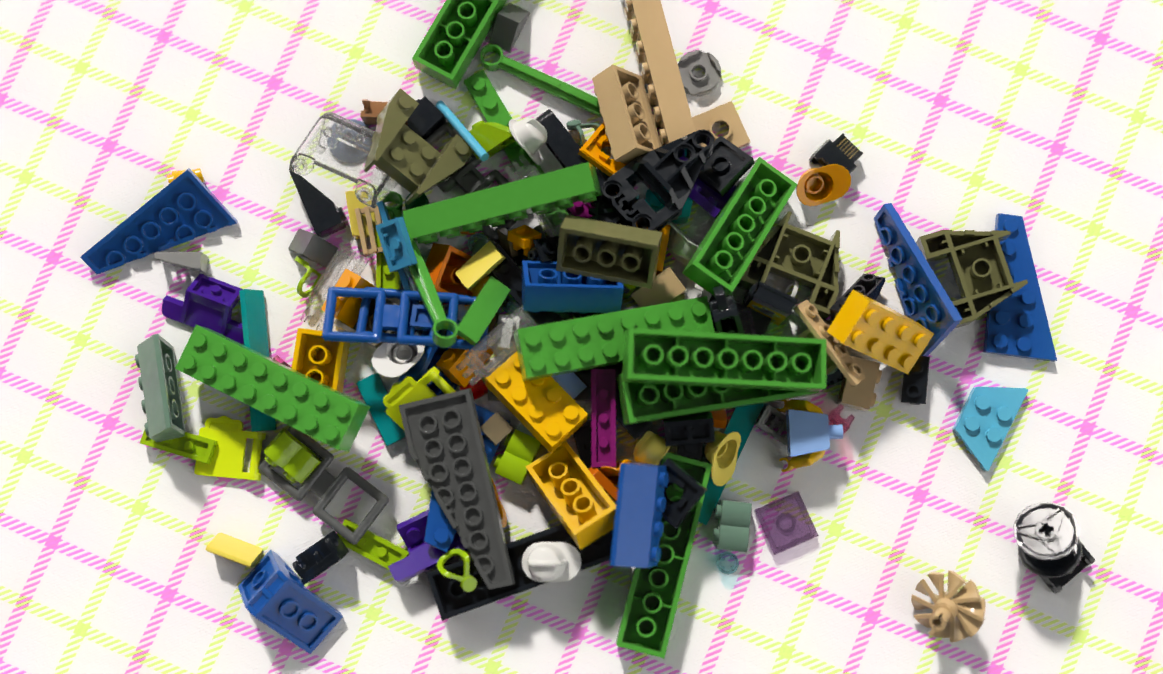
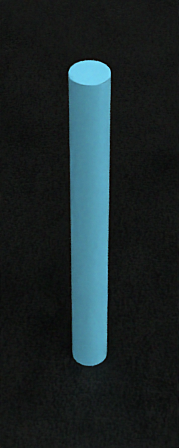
(462, 131)

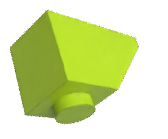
(492, 136)

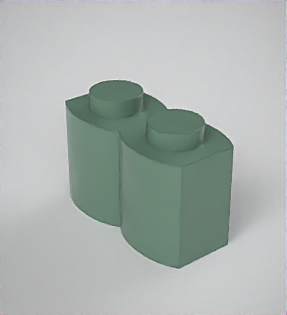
(733, 525)

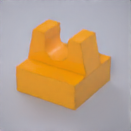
(523, 237)

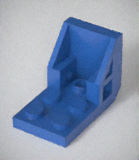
(283, 603)

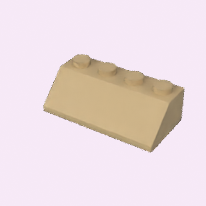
(625, 113)

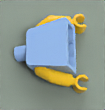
(807, 433)

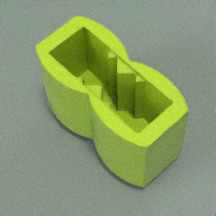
(519, 453)
(292, 456)

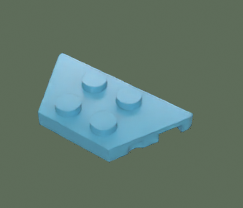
(987, 420)

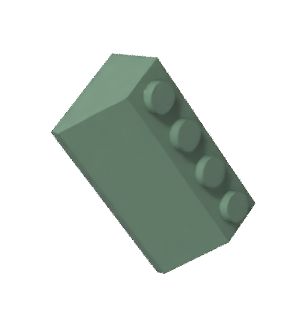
(160, 389)

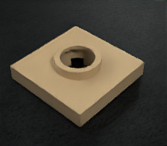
(724, 113)

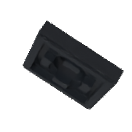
(692, 492)

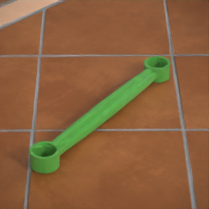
(541, 80)
(425, 284)

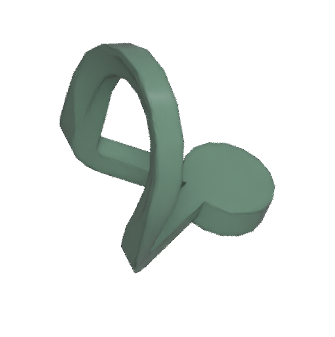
(576, 125)

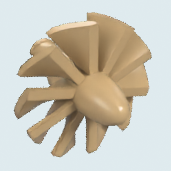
(954, 611)

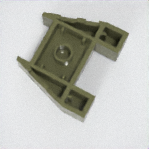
(407, 155)
(800, 257)
(977, 268)

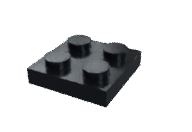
(725, 166)

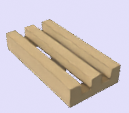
(367, 211)

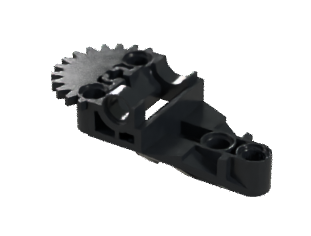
(663, 174)

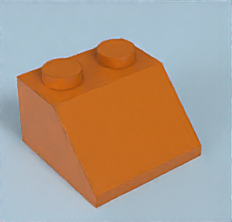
(442, 265)

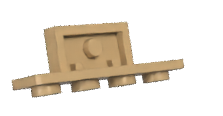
(835, 351)

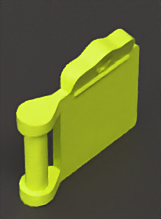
(410, 391)
(230, 449)

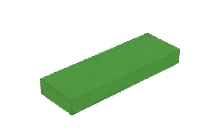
(482, 310)

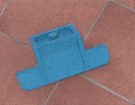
(396, 244)

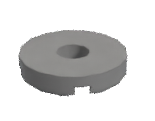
(704, 61)

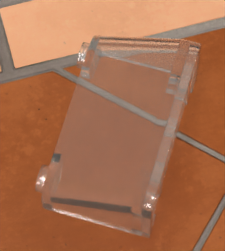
(343, 149)

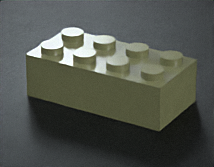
(608, 251)

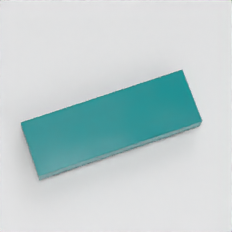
(373, 393)

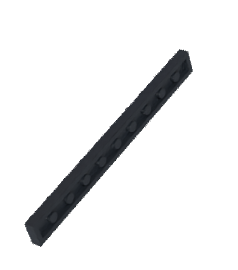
(511, 276)

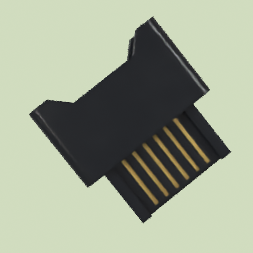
(839, 152)

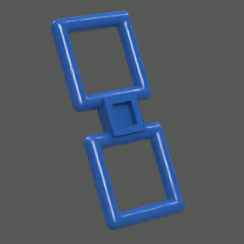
(386, 316)
(418, 318)

